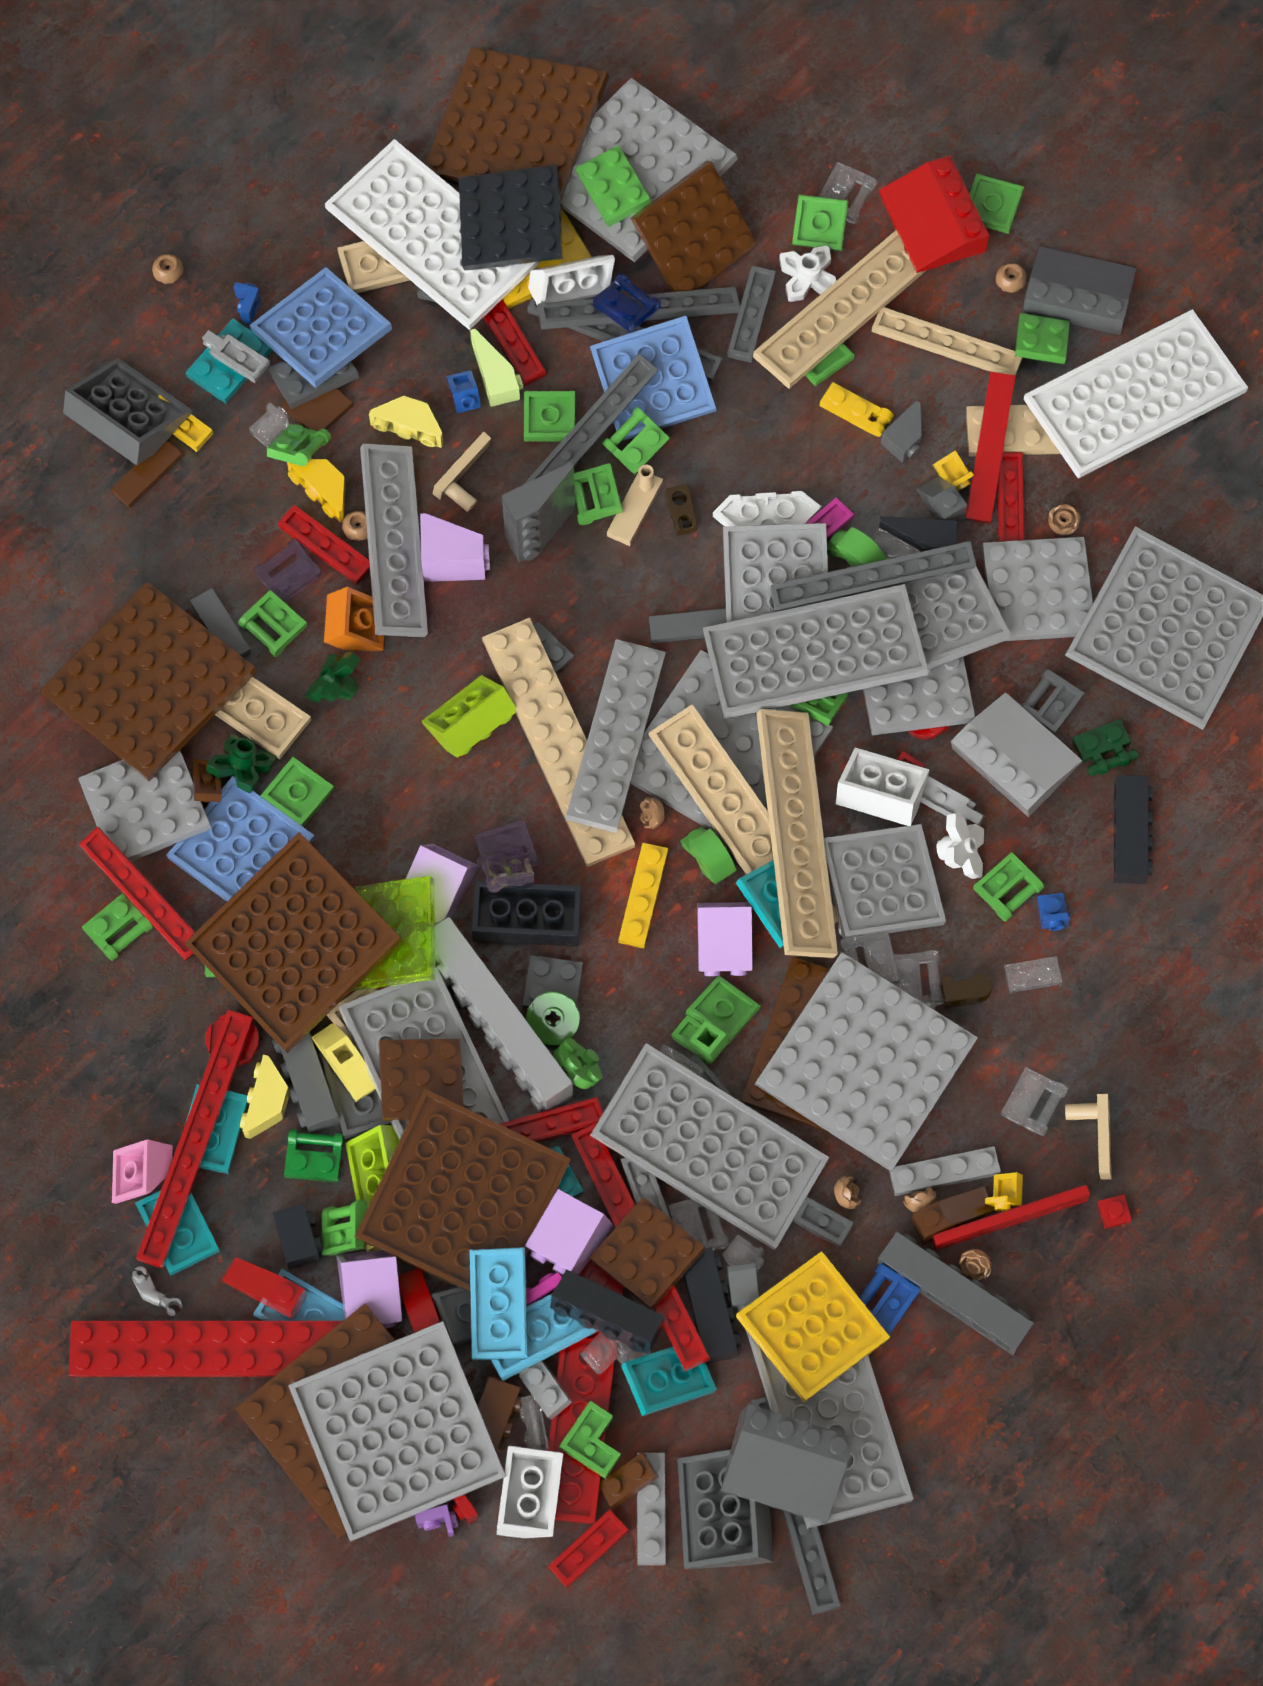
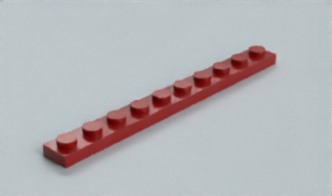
(195, 1139)
(618, 1204)

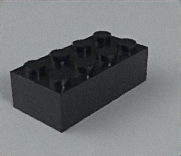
(527, 914)

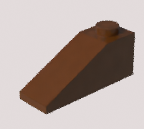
(951, 1213)

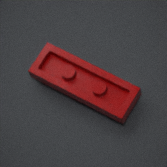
(588, 1548)

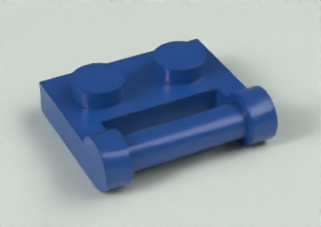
(894, 1301)

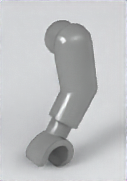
(149, 1293)

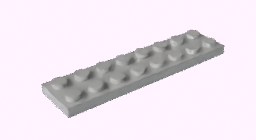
(393, 540)
(615, 736)

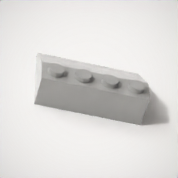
(1015, 753)

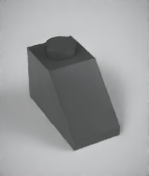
(904, 434)
(943, 500)
(742, 1285)

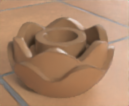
(167, 275)
(1011, 284)
(1064, 512)
(351, 530)
(652, 812)
(847, 1193)
(920, 1199)
(975, 1264)

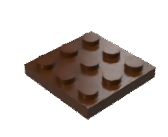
(418, 1064)
(647, 1253)

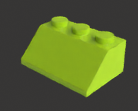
(470, 716)
(369, 1159)

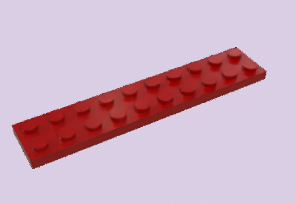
(189, 1347)
(578, 1483)

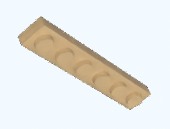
(946, 342)

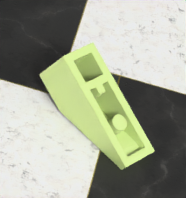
(496, 372)

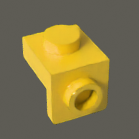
(953, 470)
(1006, 1192)

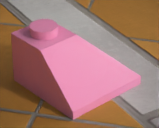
(139, 1169)

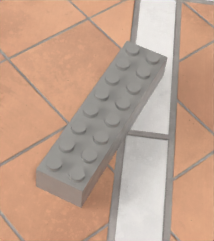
(500, 1020)

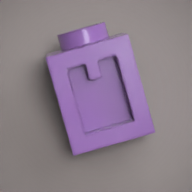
(431, 1519)

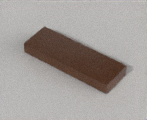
(146, 474)

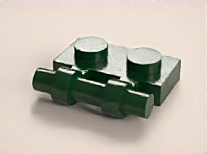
(1101, 741)

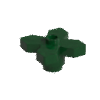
(335, 679)
(241, 761)

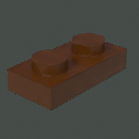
(205, 785)
(628, 1480)

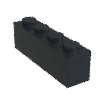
(1131, 829)
(709, 1307)
(607, 1312)

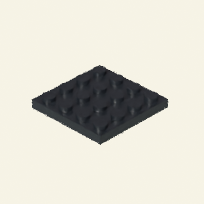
(510, 218)

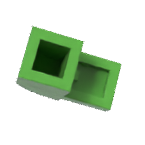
(854, 547)
(709, 853)
(701, 1039)

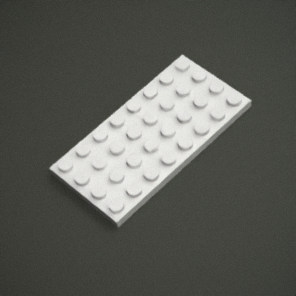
(417, 228)
(1135, 393)

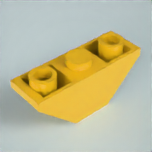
(323, 484)

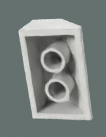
(571, 280)
(882, 786)
(529, 1493)

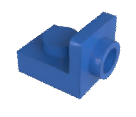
(249, 301)
(464, 391)
(1052, 911)

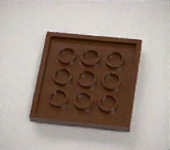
(694, 230)

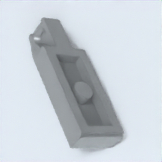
(236, 355)
(949, 801)
(545, 1389)

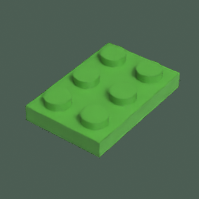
(613, 186)

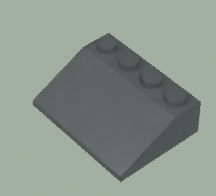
(1079, 290)
(125, 410)
(538, 511)
(786, 1463)
(716, 1524)

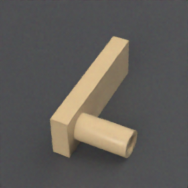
(448, 485)
(635, 506)
(1098, 1111)

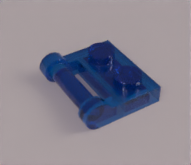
(621, 308)

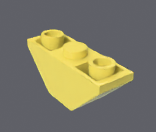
(409, 420)
(344, 1060)
(266, 1099)

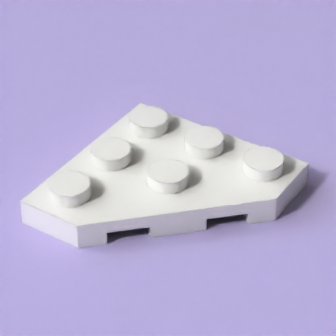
(767, 509)

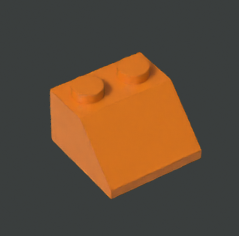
(351, 621)

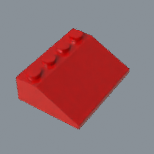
(935, 215)

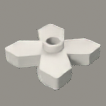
(807, 272)
(961, 846)

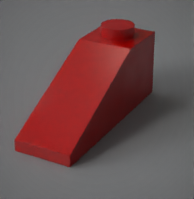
(265, 1287)
(417, 1300)

